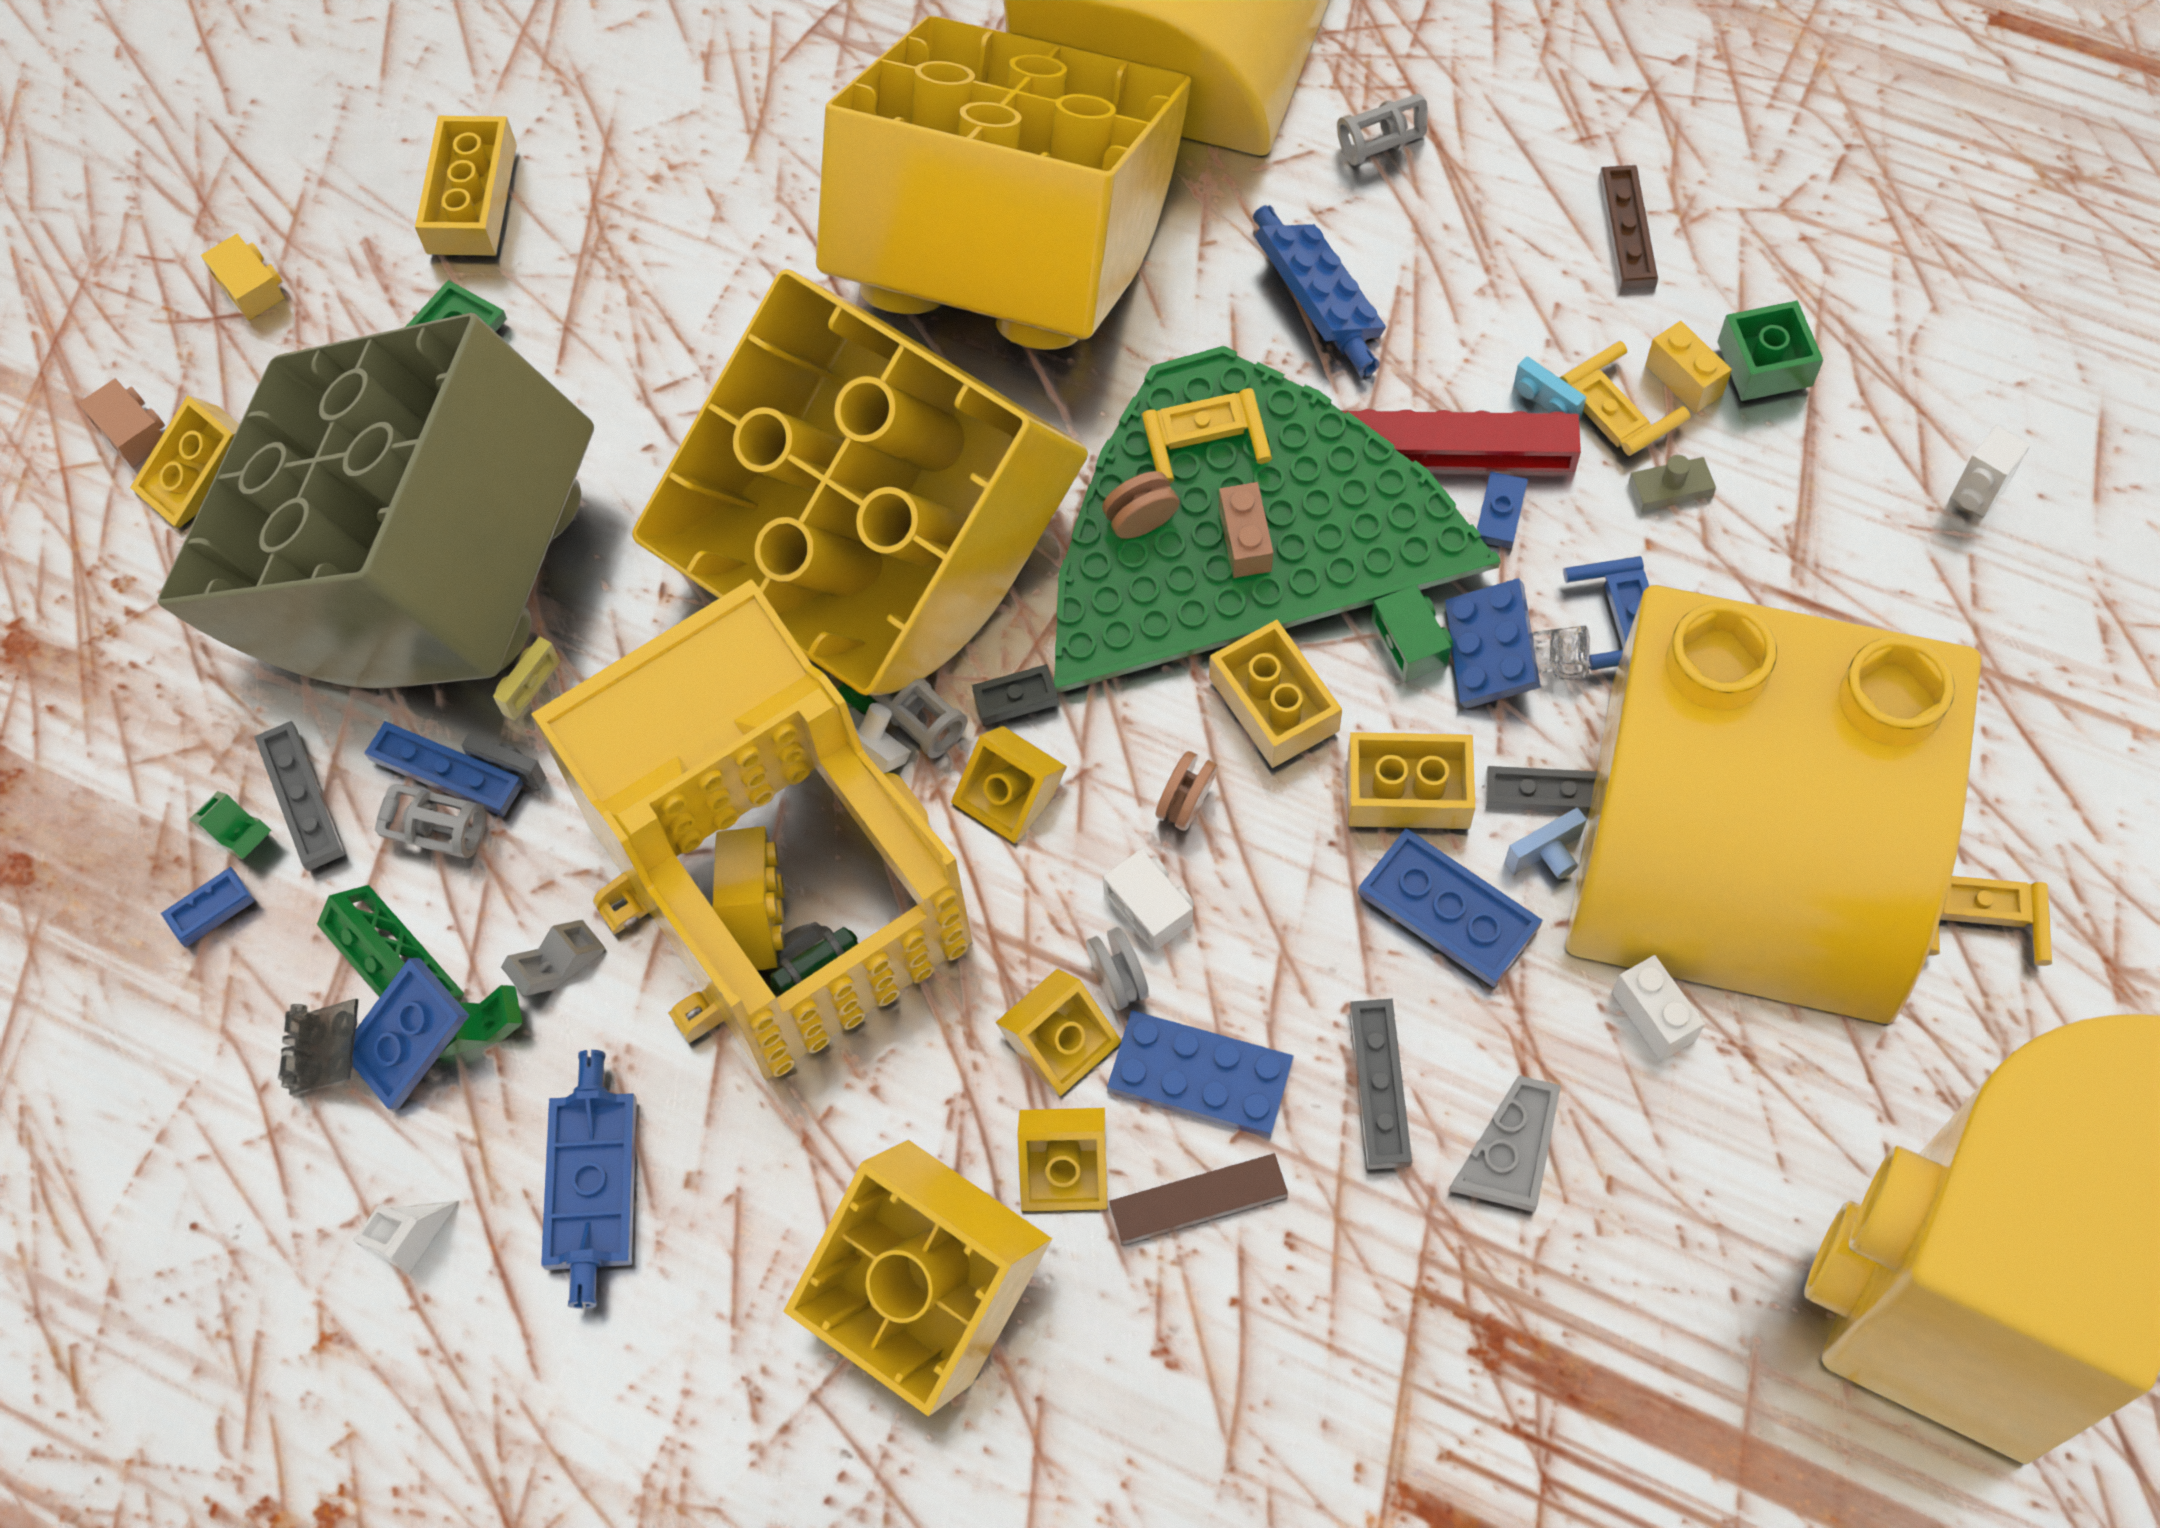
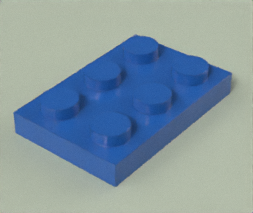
(1492, 643)
(405, 1032)

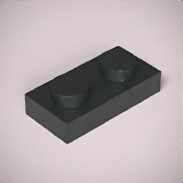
(1015, 694)

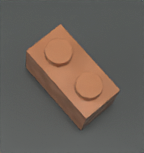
(123, 421)
(1245, 530)

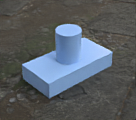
(1548, 844)

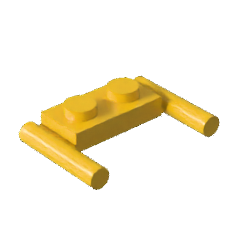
(1612, 409)
(1205, 422)
(2000, 904)

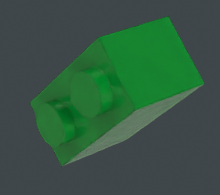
(1412, 632)

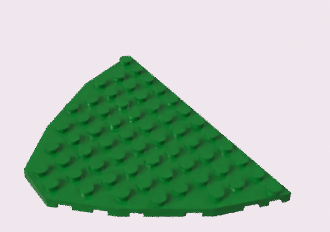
(1338, 506)

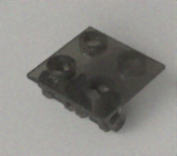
(318, 1046)

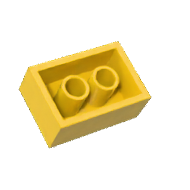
(1275, 693)
(1410, 780)
(750, 893)

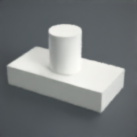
(877, 744)

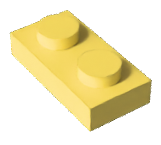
(526, 679)

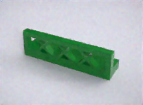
(365, 949)

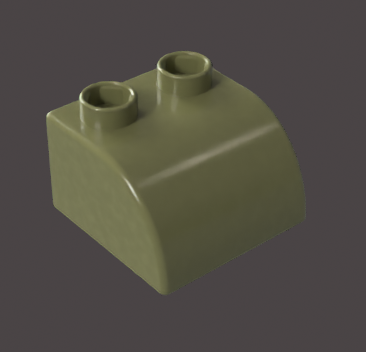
(385, 509)

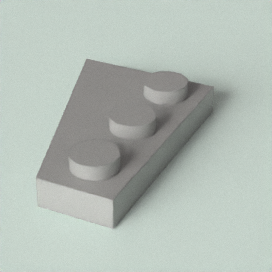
(1514, 1148)

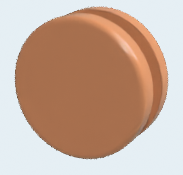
(1140, 504)
(1185, 791)

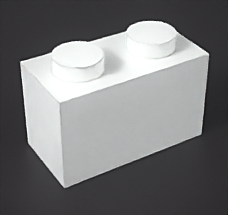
(1990, 470)
(1149, 899)
(1657, 1008)

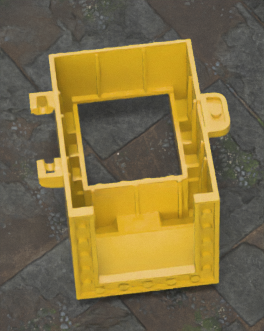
(691, 742)

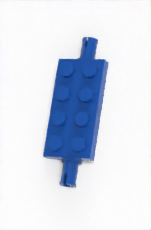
(1321, 286)
(589, 1180)

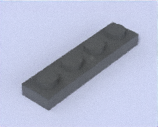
(1539, 789)
(299, 796)
(1380, 1084)

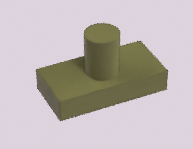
(1672, 483)

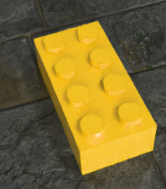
(466, 185)

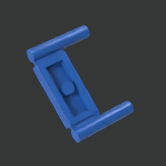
(1624, 590)

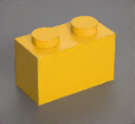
(243, 276)
(1688, 367)

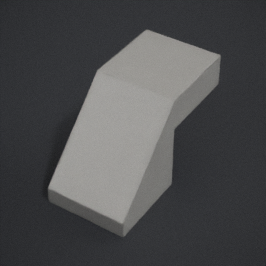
(560, 956)

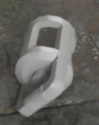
(1392, 124)
(908, 703)
(422, 818)

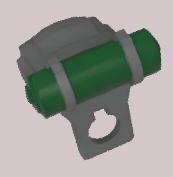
(807, 951)

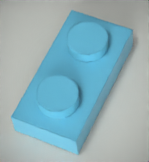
(1547, 389)

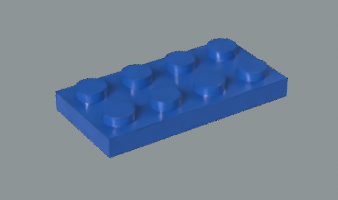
(1449, 907)
(1200, 1074)

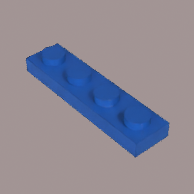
(444, 768)

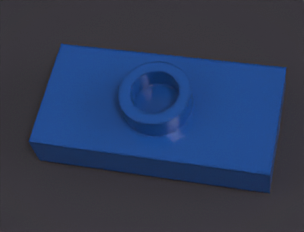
(1501, 509)
(207, 907)

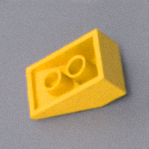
(185, 460)

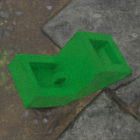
(230, 825)
(487, 1021)

